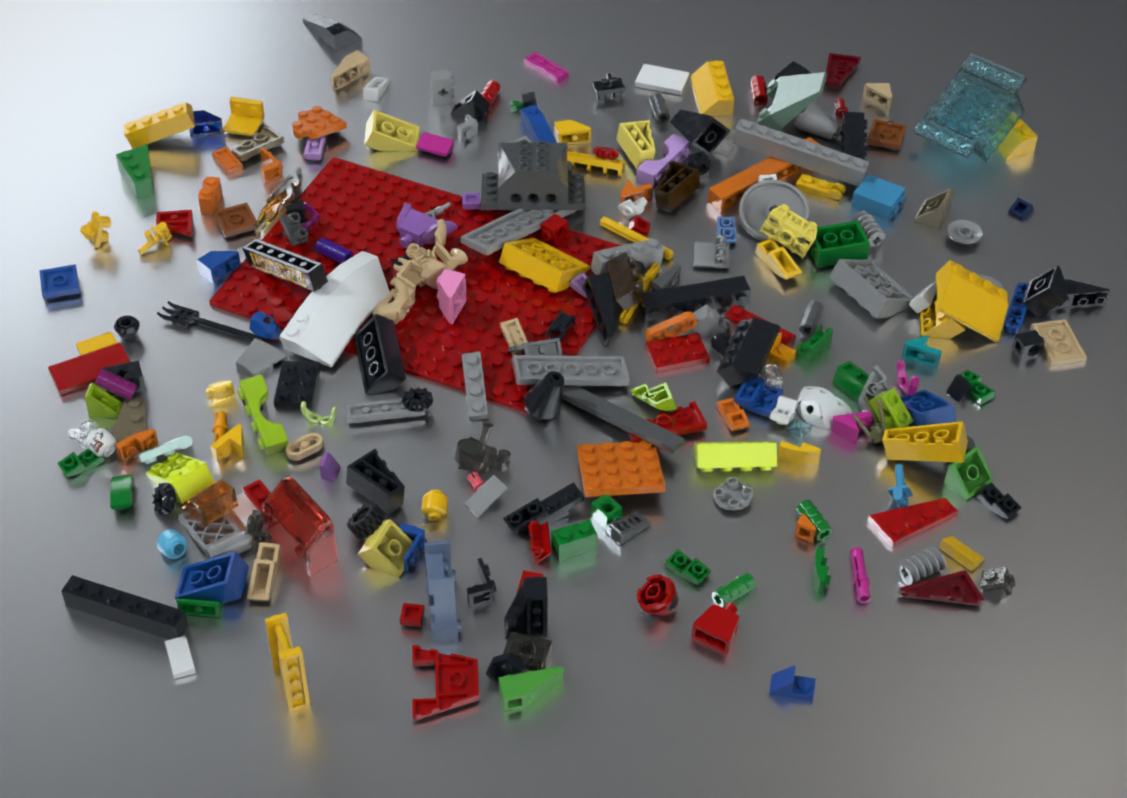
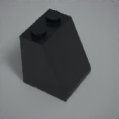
(700, 129)

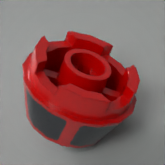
(658, 596)

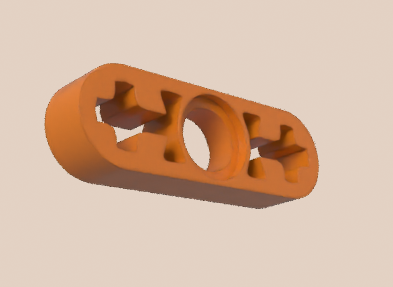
(679, 329)

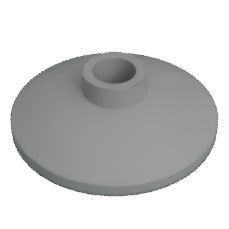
(964, 231)

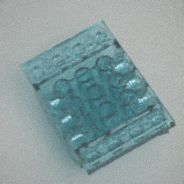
(975, 109)

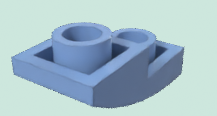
(727, 228)

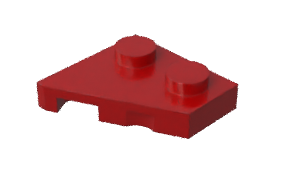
(177, 221)

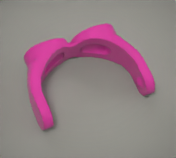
(902, 377)

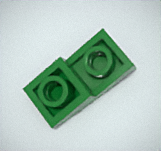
(979, 391)
(75, 465)
(121, 492)
(683, 566)
(820, 571)

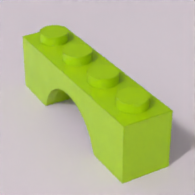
(271, 435)

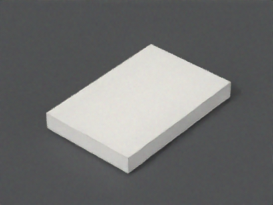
(662, 79)

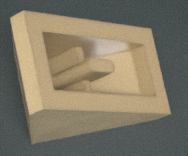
(878, 94)

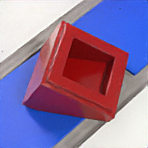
(639, 225)

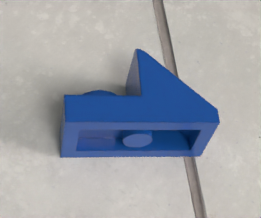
(791, 686)

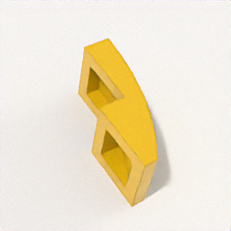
(804, 455)

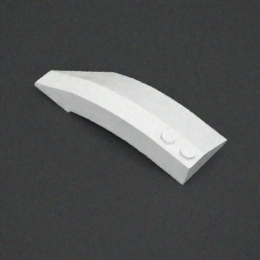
(336, 310)

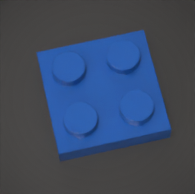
(59, 281)

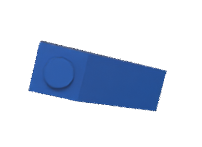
(536, 125)

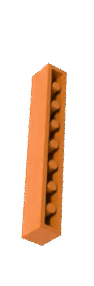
(732, 189)

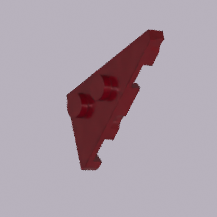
(949, 588)

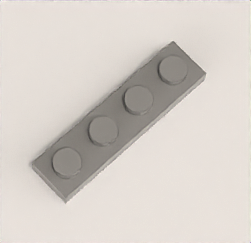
(475, 386)
(379, 411)

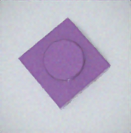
(471, 201)

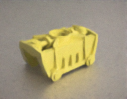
(790, 229)

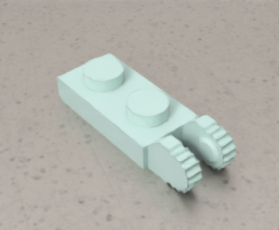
(166, 449)

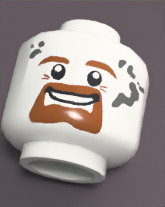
(101, 442)

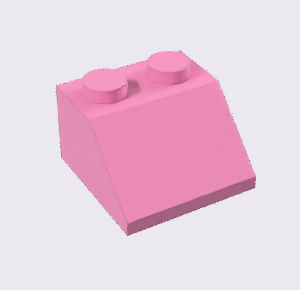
(451, 293)

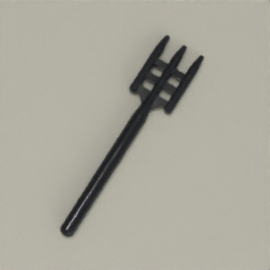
(201, 321)

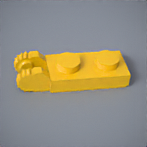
(820, 187)

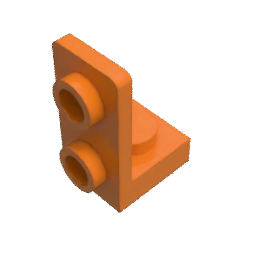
(273, 167)

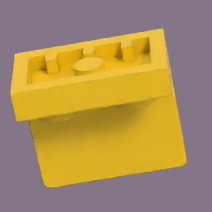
(245, 116)

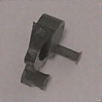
(471, 453)

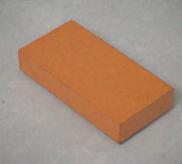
(227, 160)

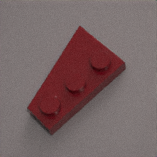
(839, 69)

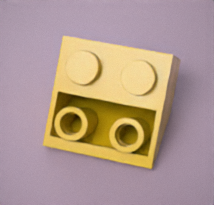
(938, 324)

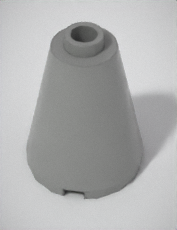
(817, 122)

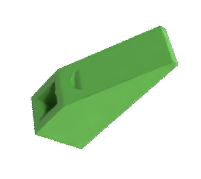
(525, 688)

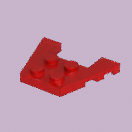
(455, 682)

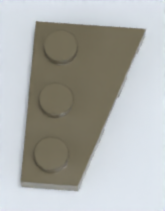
(267, 138)
(130, 419)

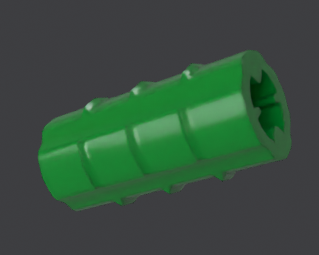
(823, 529)
(734, 589)

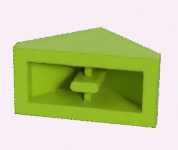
(101, 404)

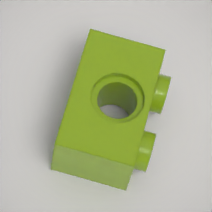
(894, 410)

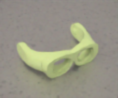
(308, 414)

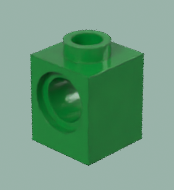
(605, 510)

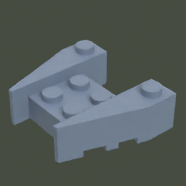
(441, 592)

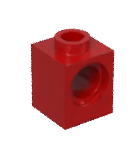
(554, 229)

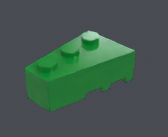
(136, 170)

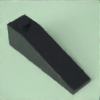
(600, 298)

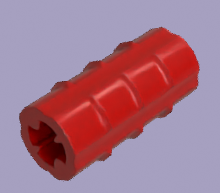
(759, 90)
(491, 91)

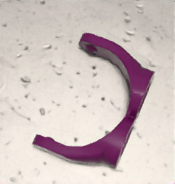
(315, 216)

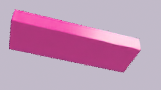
(546, 67)

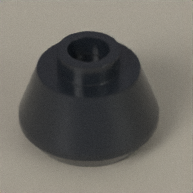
(127, 327)

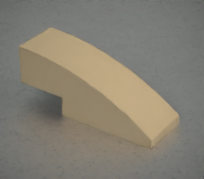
(264, 571)

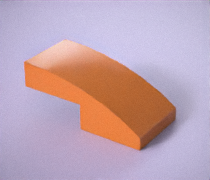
(732, 415)

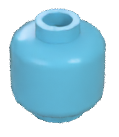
(172, 544)

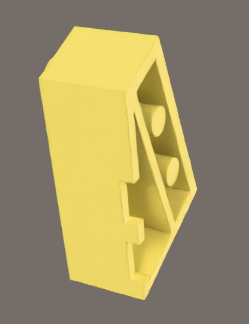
(636, 141)

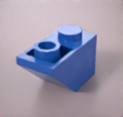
(218, 264)

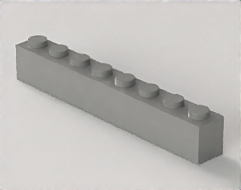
(800, 152)

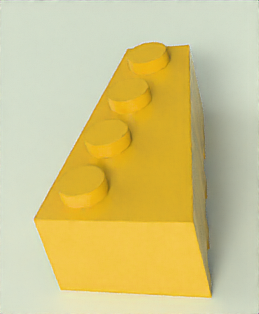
(927, 442)

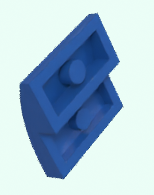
(757, 397)

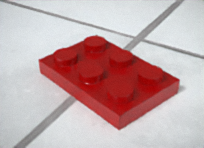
(677, 352)

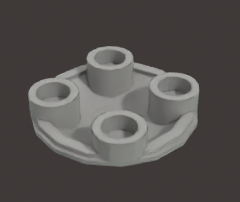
(733, 494)

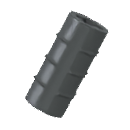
(659, 108)
(811, 318)

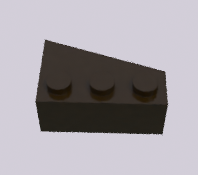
(676, 186)
(626, 280)

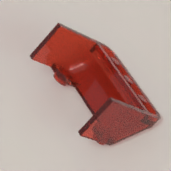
(304, 522)

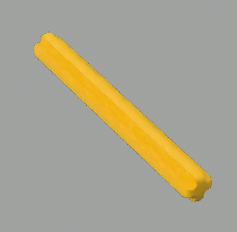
(629, 234)
(650, 275)

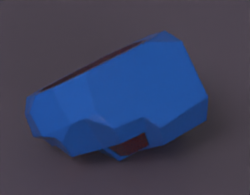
(264, 326)

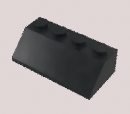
(748, 351)
(379, 355)

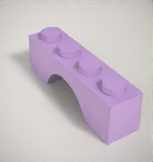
(652, 171)

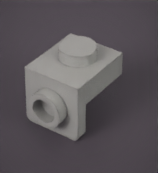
(467, 129)

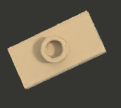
(513, 334)

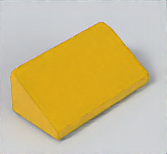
(961, 553)

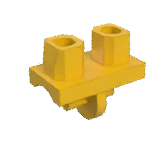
(94, 229)

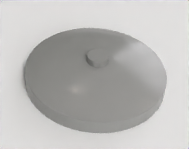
(763, 198)

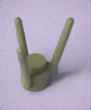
(877, 431)

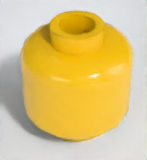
(434, 505)

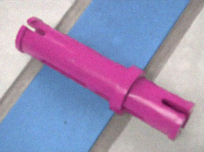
(861, 581)

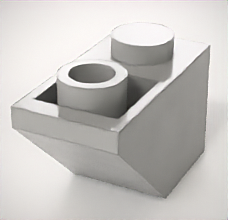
(711, 323)

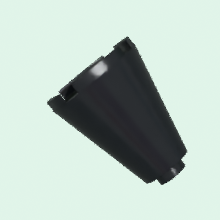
(545, 397)

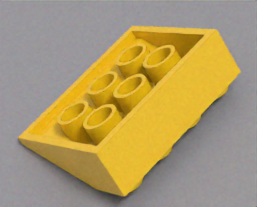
(542, 263)
(971, 300)

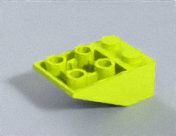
(184, 473)

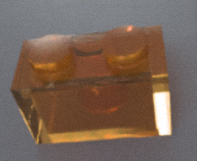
(211, 502)

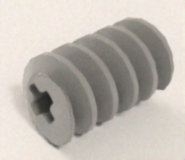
(871, 228)
(921, 564)

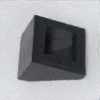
(959, 389)

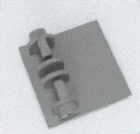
(712, 254)

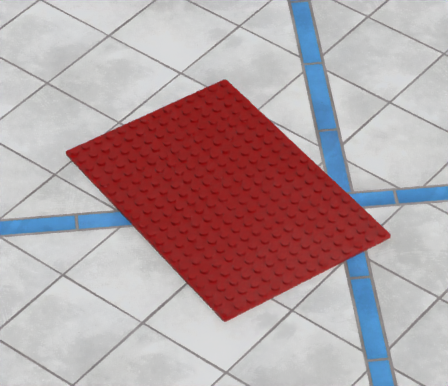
(361, 213)

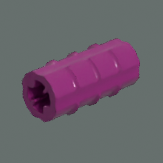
(115, 384)

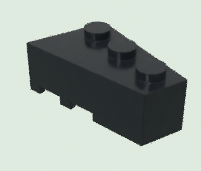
(376, 482)
(529, 609)

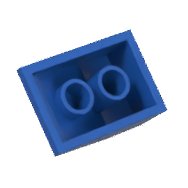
(928, 409)
(214, 579)

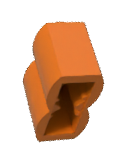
(210, 195)

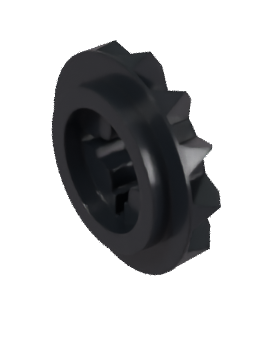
(415, 404)
(165, 506)

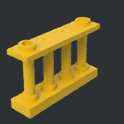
(287, 662)

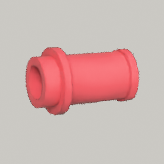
(476, 482)

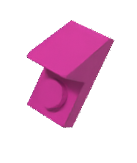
(847, 426)

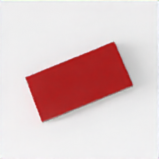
(84, 369)

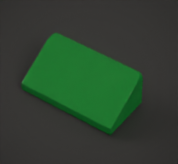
(200, 607)

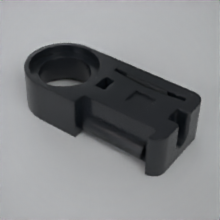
(561, 325)

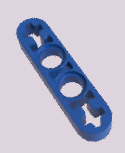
(1016, 308)

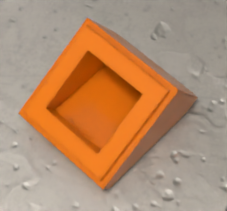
(805, 529)

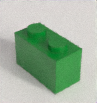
(574, 540)

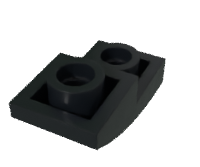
(997, 502)

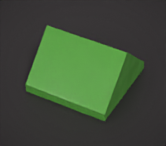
(969, 476)

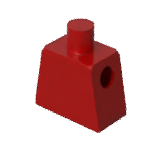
(717, 627)

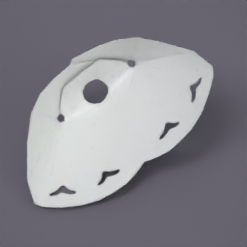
(824, 405)

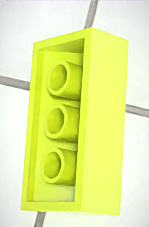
(735, 454)

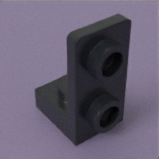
(297, 206)
(481, 593)

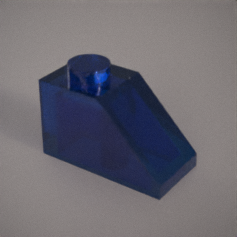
(206, 124)

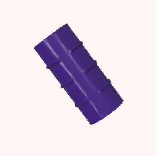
(333, 250)

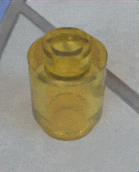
(220, 391)

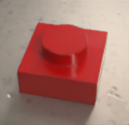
(412, 614)

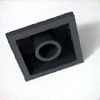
(1046, 292)

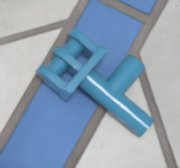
(901, 491)

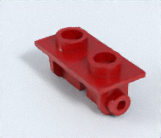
(540, 540)

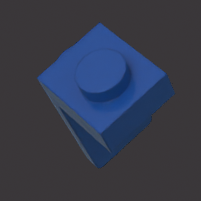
(418, 537)

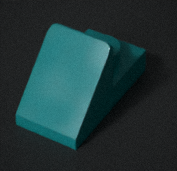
(919, 352)

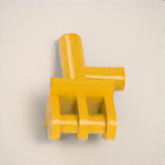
(161, 233)

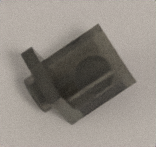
(255, 524)
(997, 579)

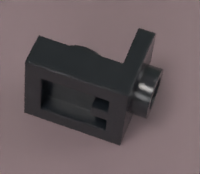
(504, 665)

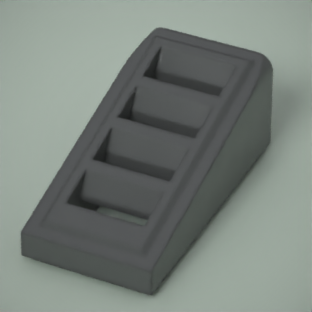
(667, 280)
(621, 537)

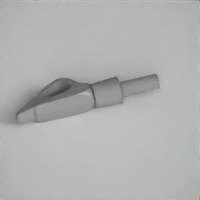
(438, 210)

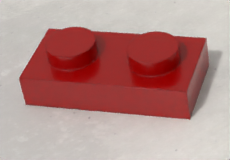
(257, 493)

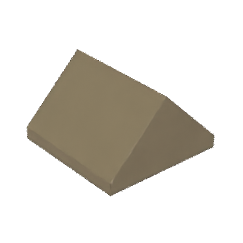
(935, 209)

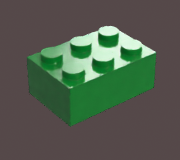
(839, 242)

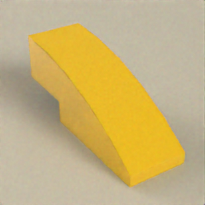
(777, 259)

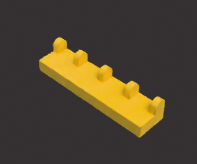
(591, 160)

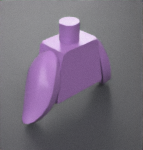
(418, 227)

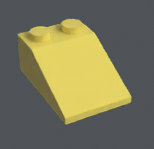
(390, 133)

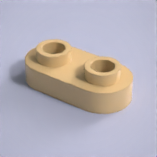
(304, 446)

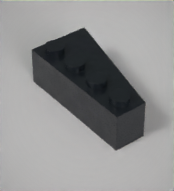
(853, 134)

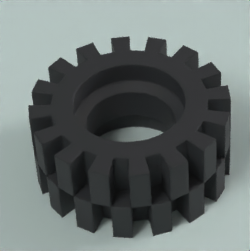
(366, 520)

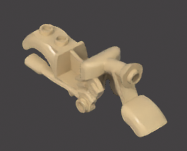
(422, 271)

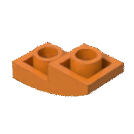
(137, 442)

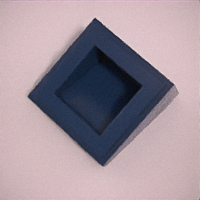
(1021, 208)

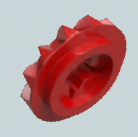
(606, 152)

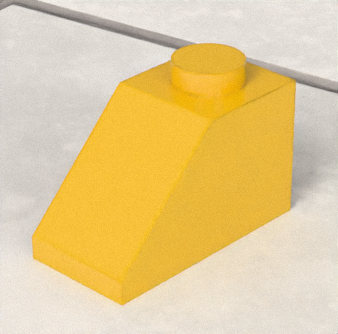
(571, 132)

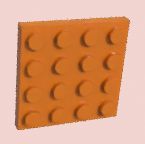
(620, 468)

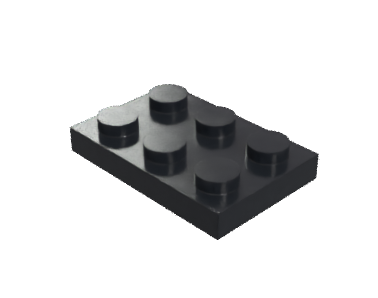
(297, 384)

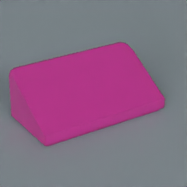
(435, 144)

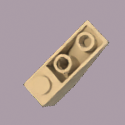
(349, 69)

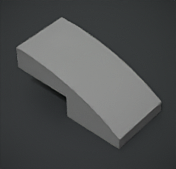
(485, 496)

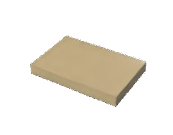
(1059, 343)

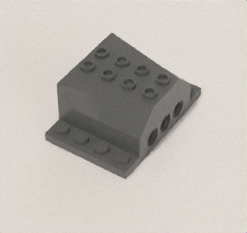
(533, 179)

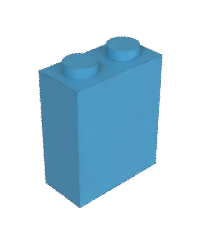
(879, 197)

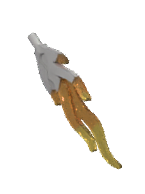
(281, 195)

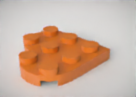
(316, 123)

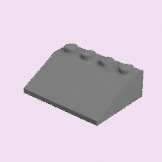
(871, 287)

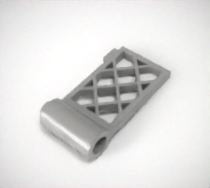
(223, 543)

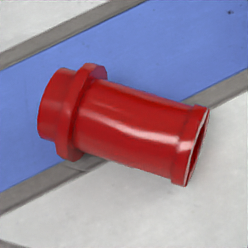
(840, 107)

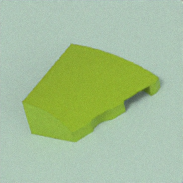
(657, 396)

